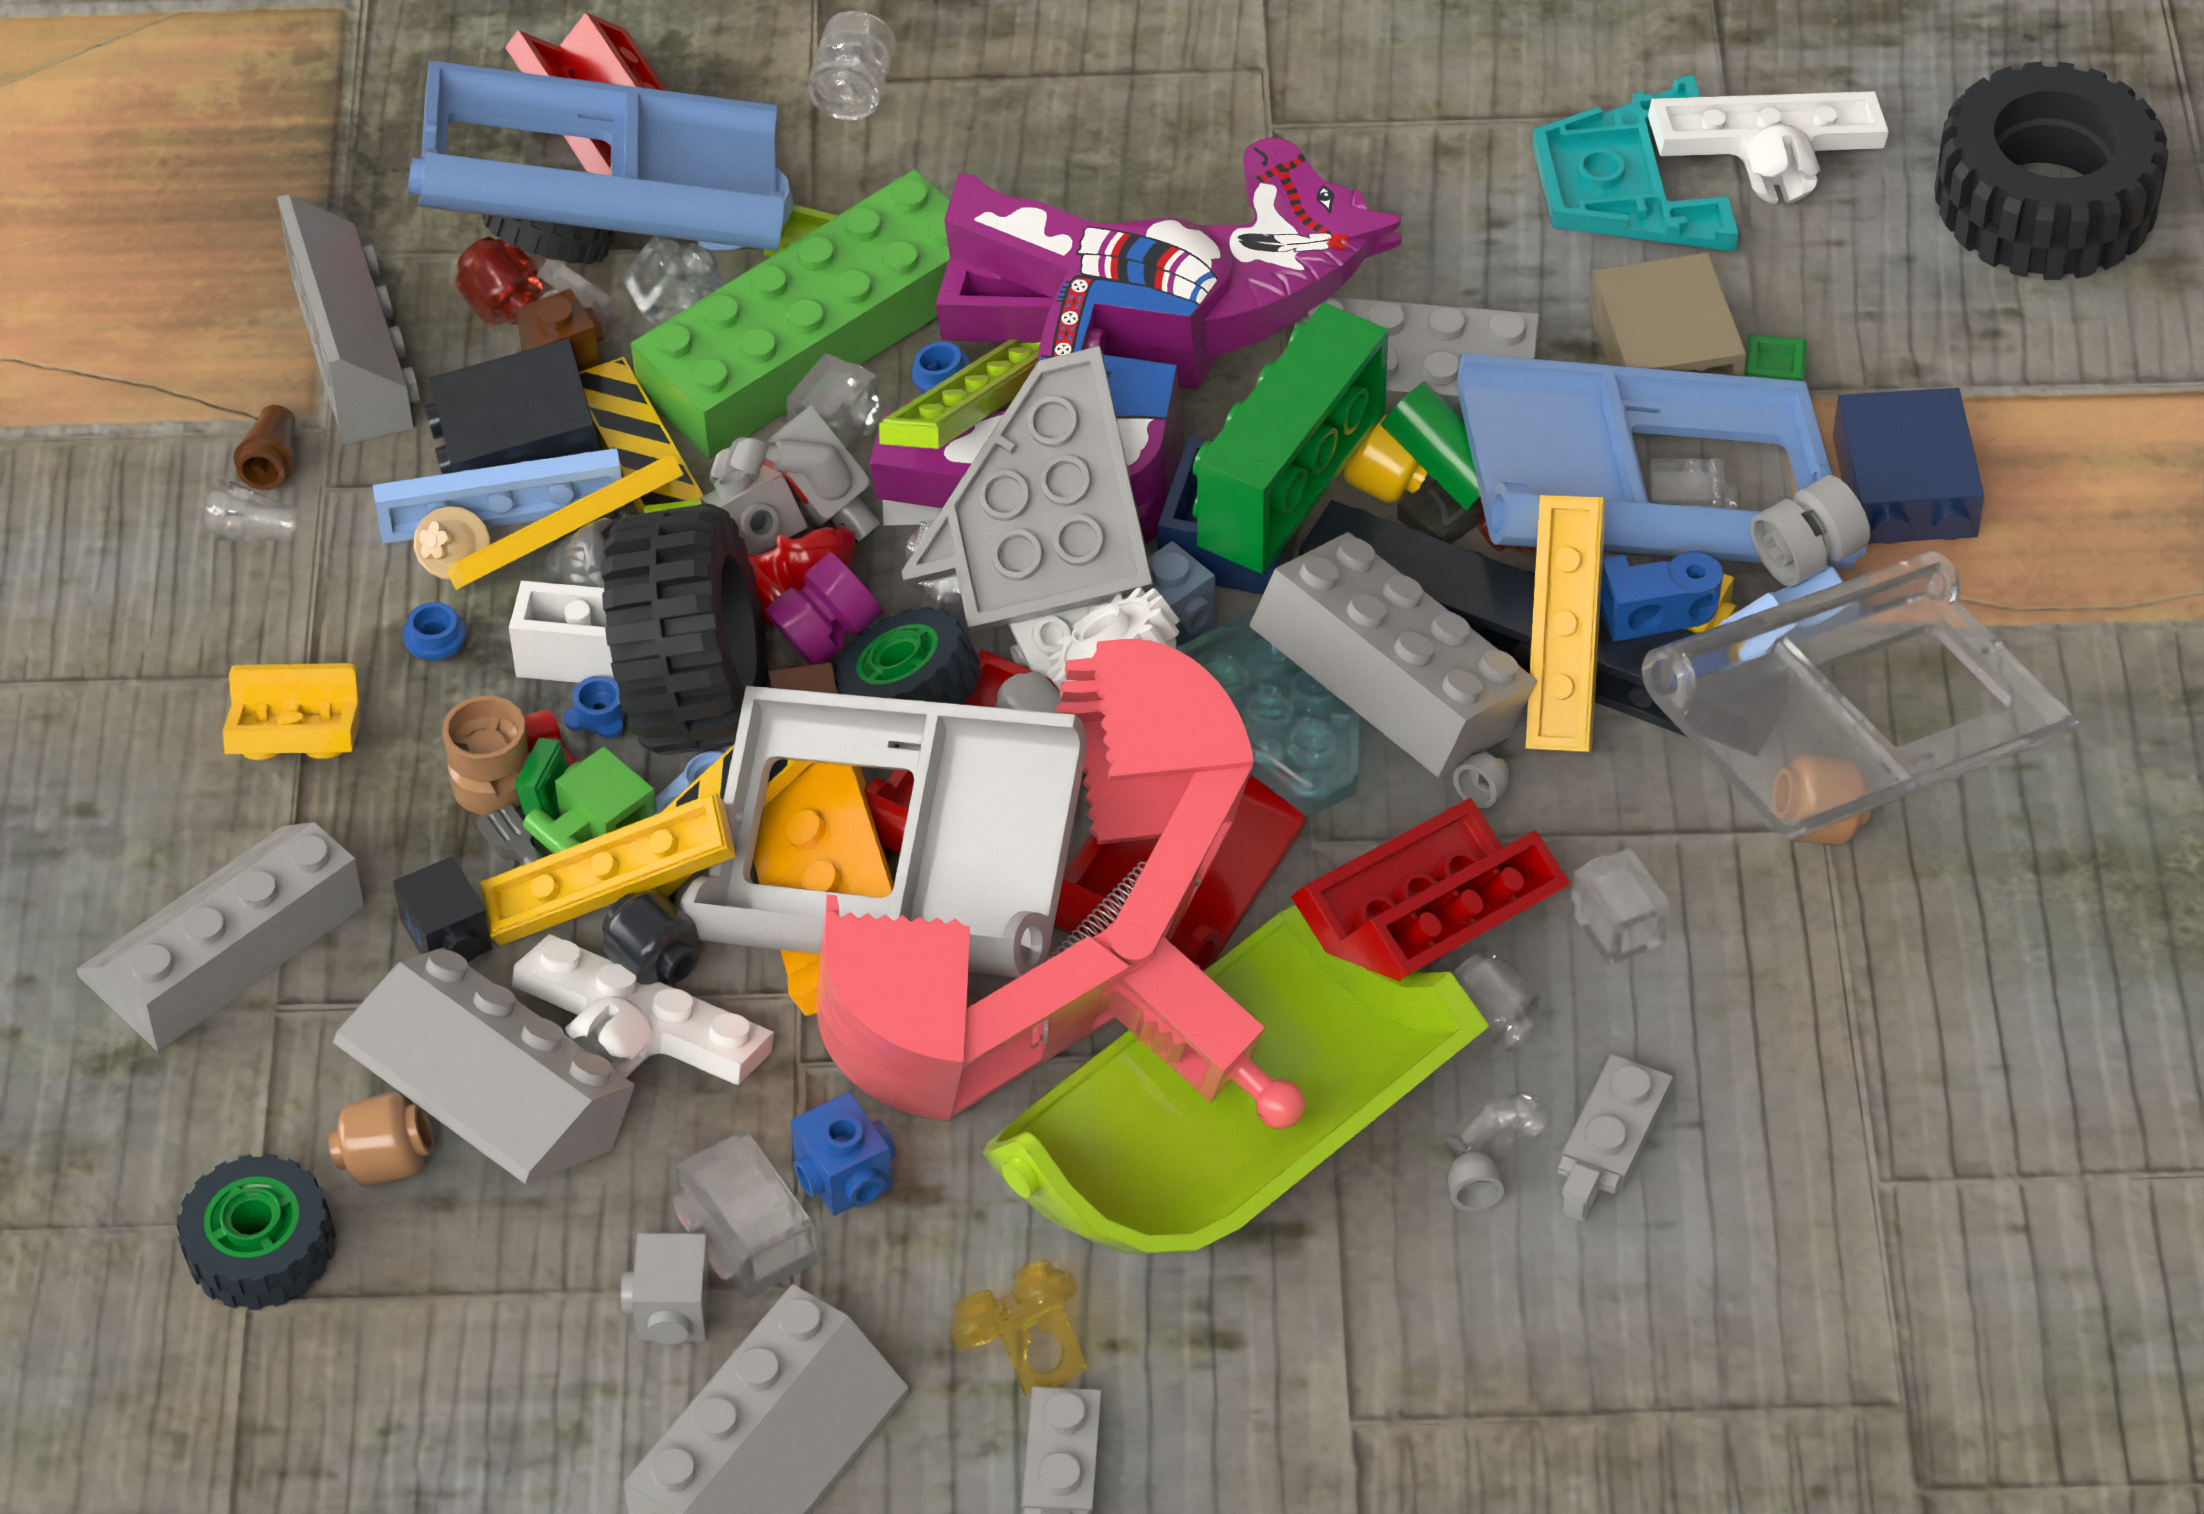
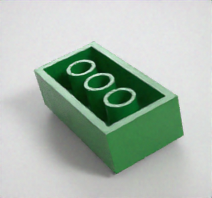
(1290, 437)

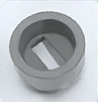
(1471, 773)
(1474, 1182)

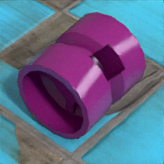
(824, 610)

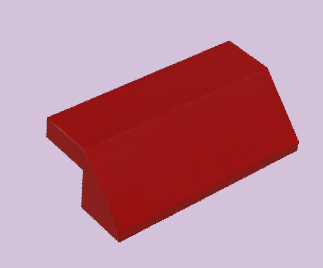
(590, 52)
(1427, 892)

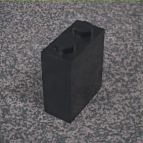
(511, 410)

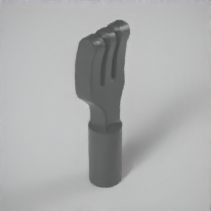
(507, 835)

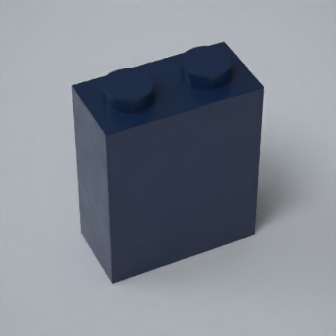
(1910, 464)

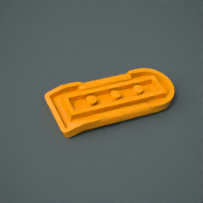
(823, 840)

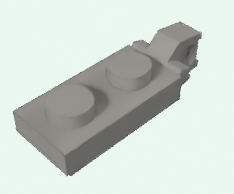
(1611, 1133)
(1062, 1451)

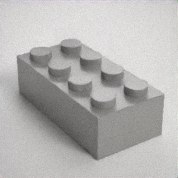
(1430, 340)
(1392, 653)

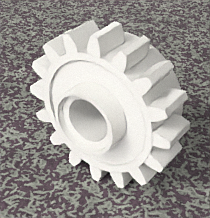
(1137, 617)

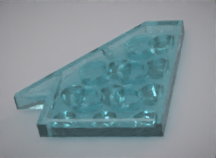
(1296, 727)

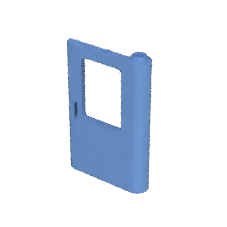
(676, 158)

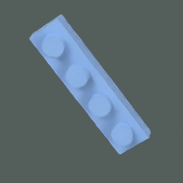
(497, 493)

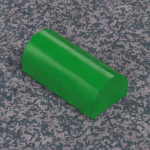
(1436, 440)

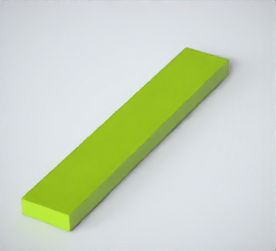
(962, 398)

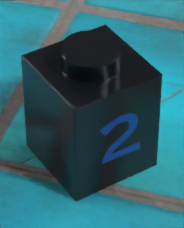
(443, 910)

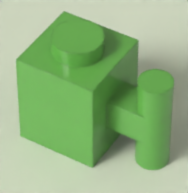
(592, 801)

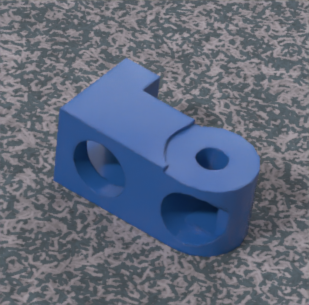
(1659, 594)

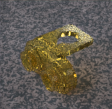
(1031, 1302)

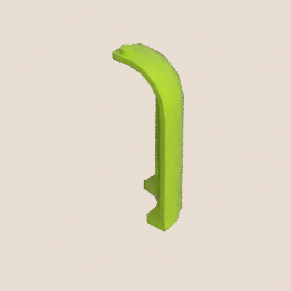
(1159, 1169)

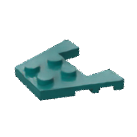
(1606, 178)

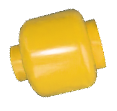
(1383, 468)

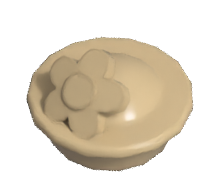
(448, 537)

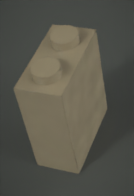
(1666, 317)

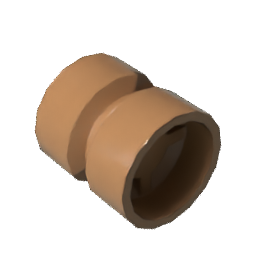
(485, 752)

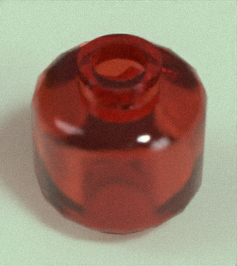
(497, 280)

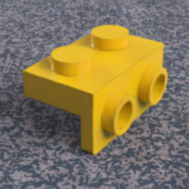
(292, 710)

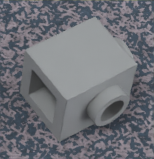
(668, 1288)

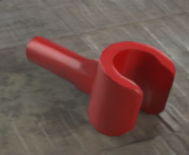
(544, 725)

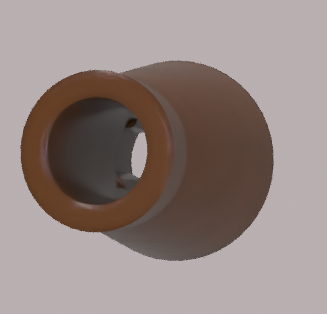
(266, 452)

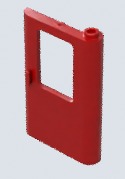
(1243, 866)

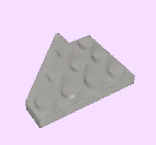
(1043, 507)

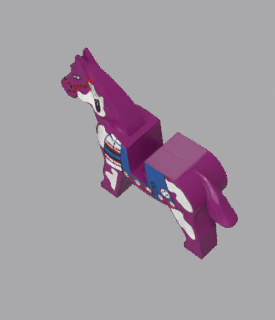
(1147, 292)

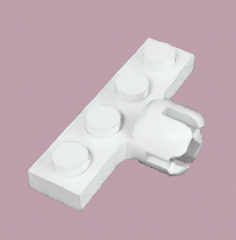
(1770, 133)
(637, 1020)

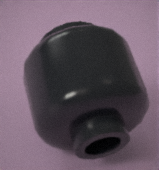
(650, 938)

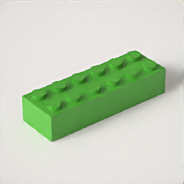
(835, 291)

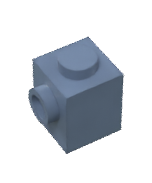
(1186, 588)

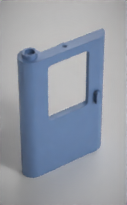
(1570, 432)

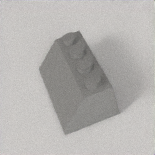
(348, 323)
(226, 933)
(487, 1066)
(773, 1419)

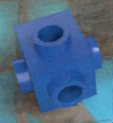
(842, 1154)

